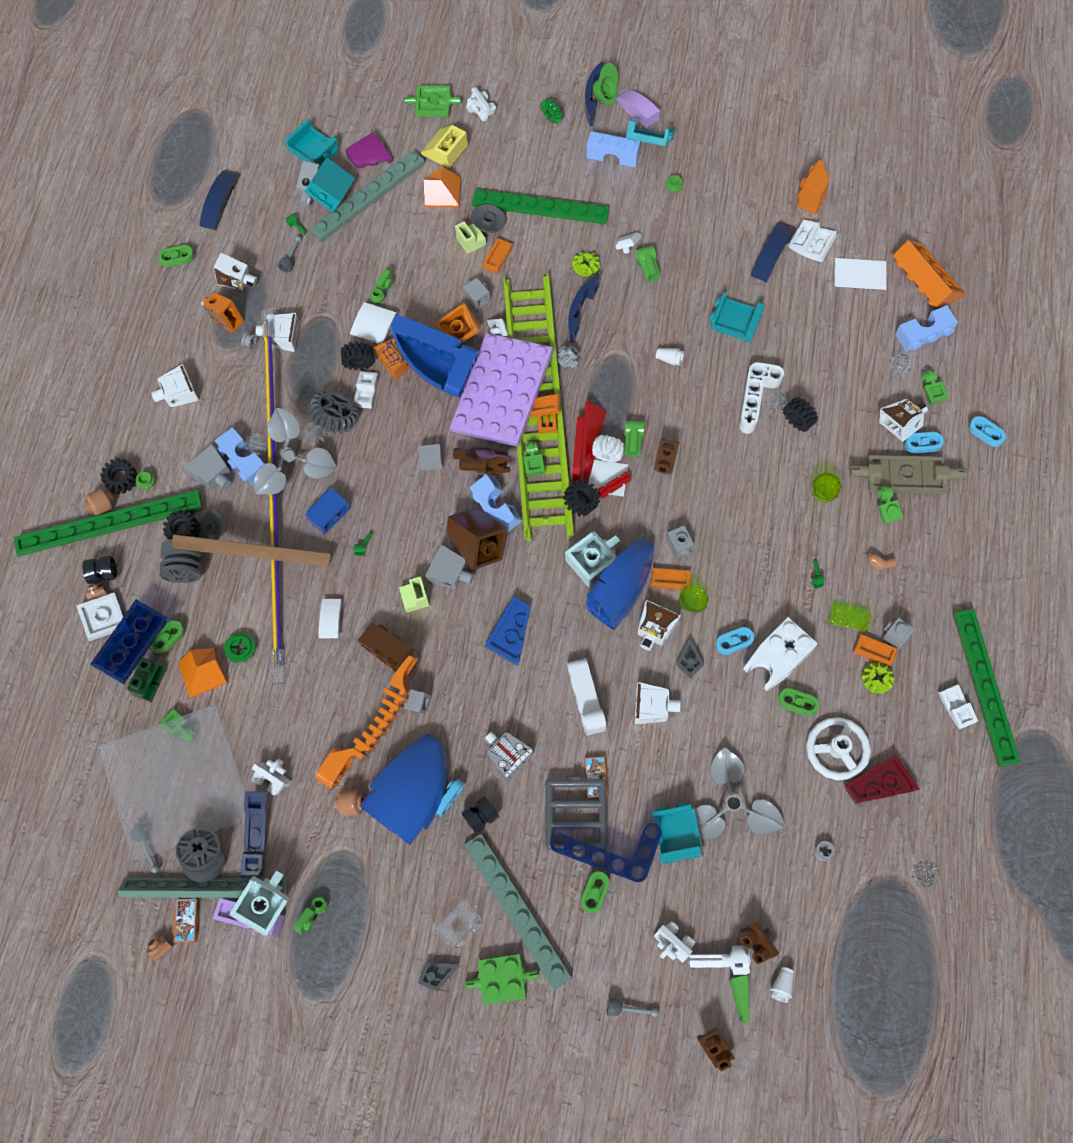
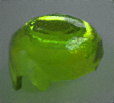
(826, 487)
(693, 599)

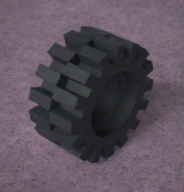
(357, 356)
(800, 414)
(112, 469)
(587, 491)
(178, 519)

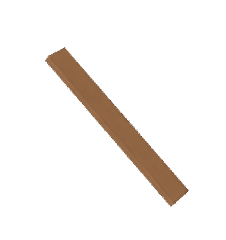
(250, 550)

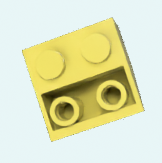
(446, 146)

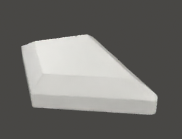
(628, 241)
(498, 327)

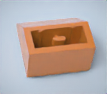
(813, 188)

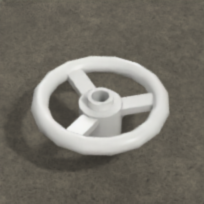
(840, 740)

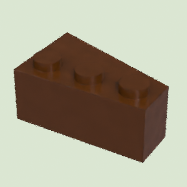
(386, 647)

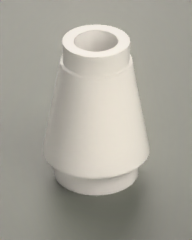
(670, 355)
(783, 985)

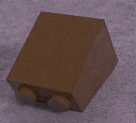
(477, 537)

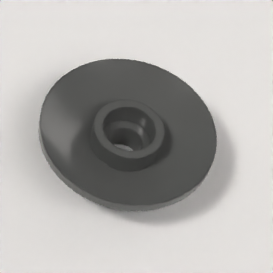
(488, 218)
(211, 525)

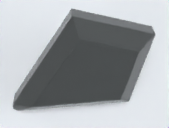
(690, 660)
(436, 974)

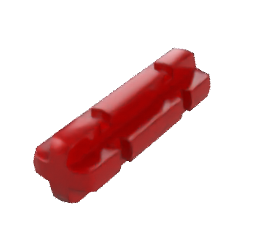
(614, 484)

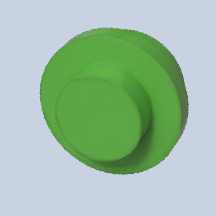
(674, 183)
(145, 480)

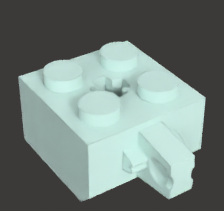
(594, 548)
(257, 891)

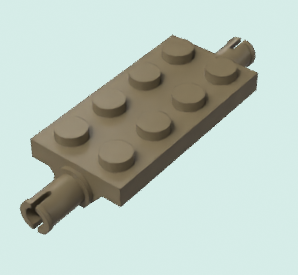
(907, 473)

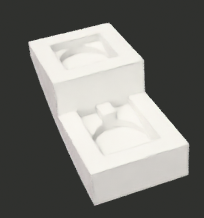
(366, 389)
(330, 618)
(957, 707)

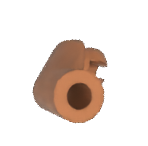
(879, 563)

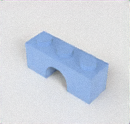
(602, 144)
(914, 335)
(231, 446)
(486, 492)

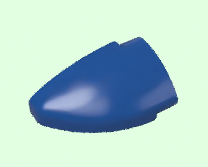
(623, 584)

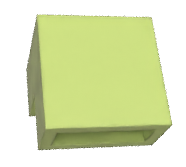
(469, 237)
(414, 595)

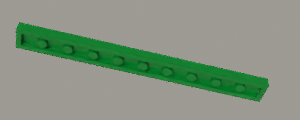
(106, 523)

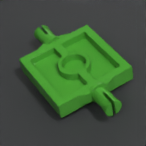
(432, 101)
(501, 979)

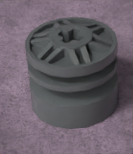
(179, 564)
(197, 863)

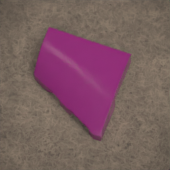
(367, 152)

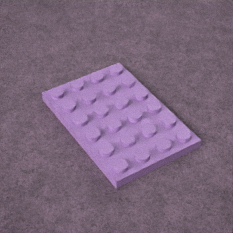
(502, 389)

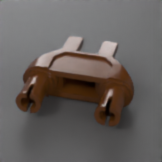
(482, 460)

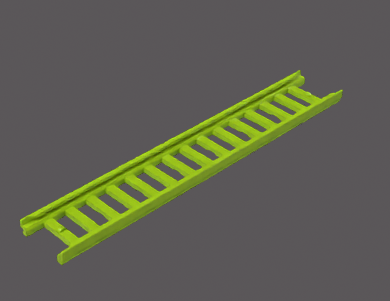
(545, 387)

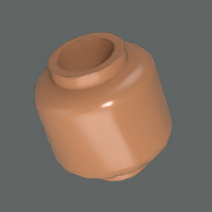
(99, 502)
(349, 801)

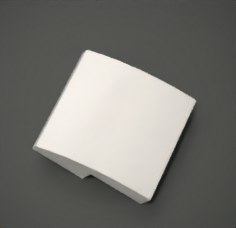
(812, 240)
(372, 323)

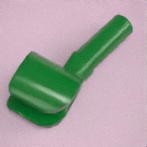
(291, 221)
(360, 550)
(817, 581)

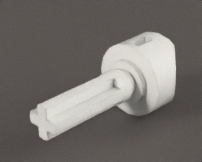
(738, 960)

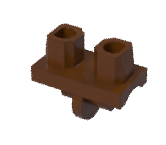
(666, 456)
(759, 941)
(716, 1049)

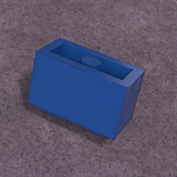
(327, 511)

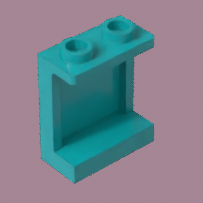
(648, 136)
(310, 144)
(329, 184)
(736, 318)
(680, 833)

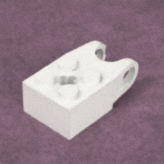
(777, 658)

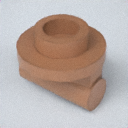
(95, 591)
(158, 947)

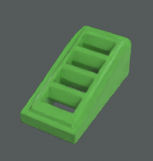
(740, 992)

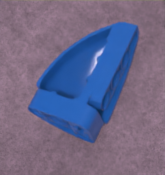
(434, 355)
(409, 789)

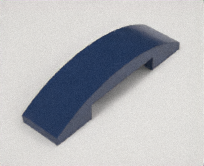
(590, 106)
(216, 198)
(772, 251)
(589, 291)
(255, 833)

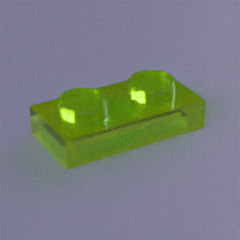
(849, 617)

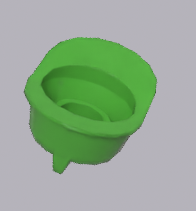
(606, 86)

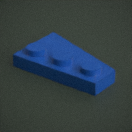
(509, 632)

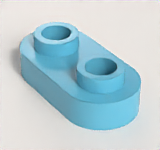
(987, 431)
(923, 441)
(733, 640)
(453, 790)

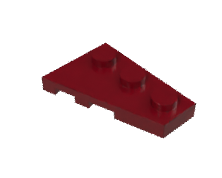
(882, 781)

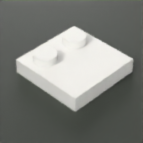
(100, 616)

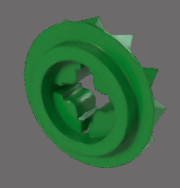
(551, 111)
(235, 641)

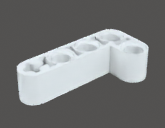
(753, 398)
(586, 698)

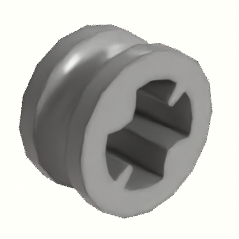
(249, 340)
(819, 855)

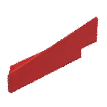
(587, 430)

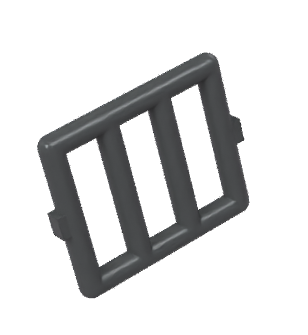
(550, 804)

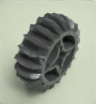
(333, 411)

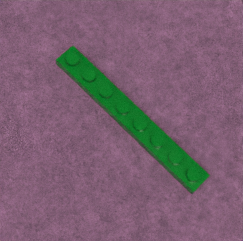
(542, 206)
(986, 688)

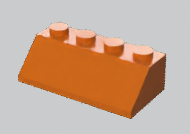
(928, 274)

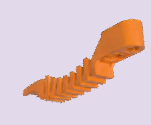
(339, 760)

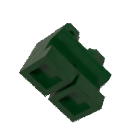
(146, 672)

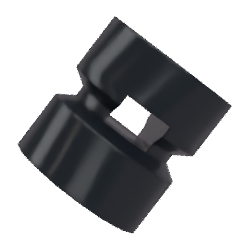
(103, 569)
(480, 815)

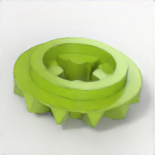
(583, 269)
(876, 686)

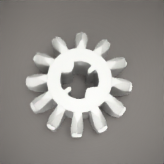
(608, 448)

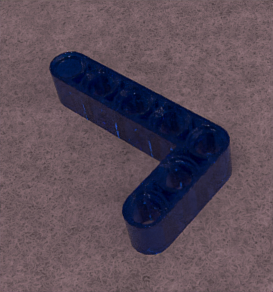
(609, 857)

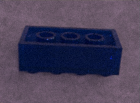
(129, 642)

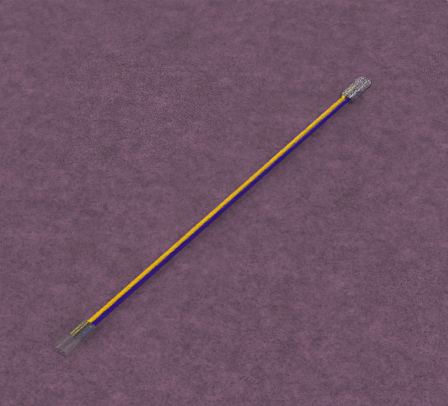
(277, 655)

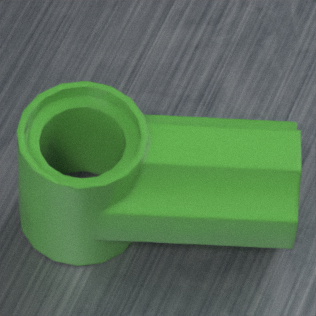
(647, 259)
(634, 434)

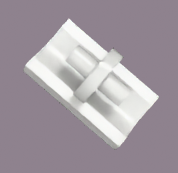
(478, 104)
(274, 773)
(671, 944)

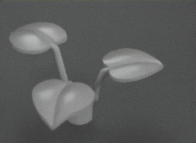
(284, 427)
(763, 817)

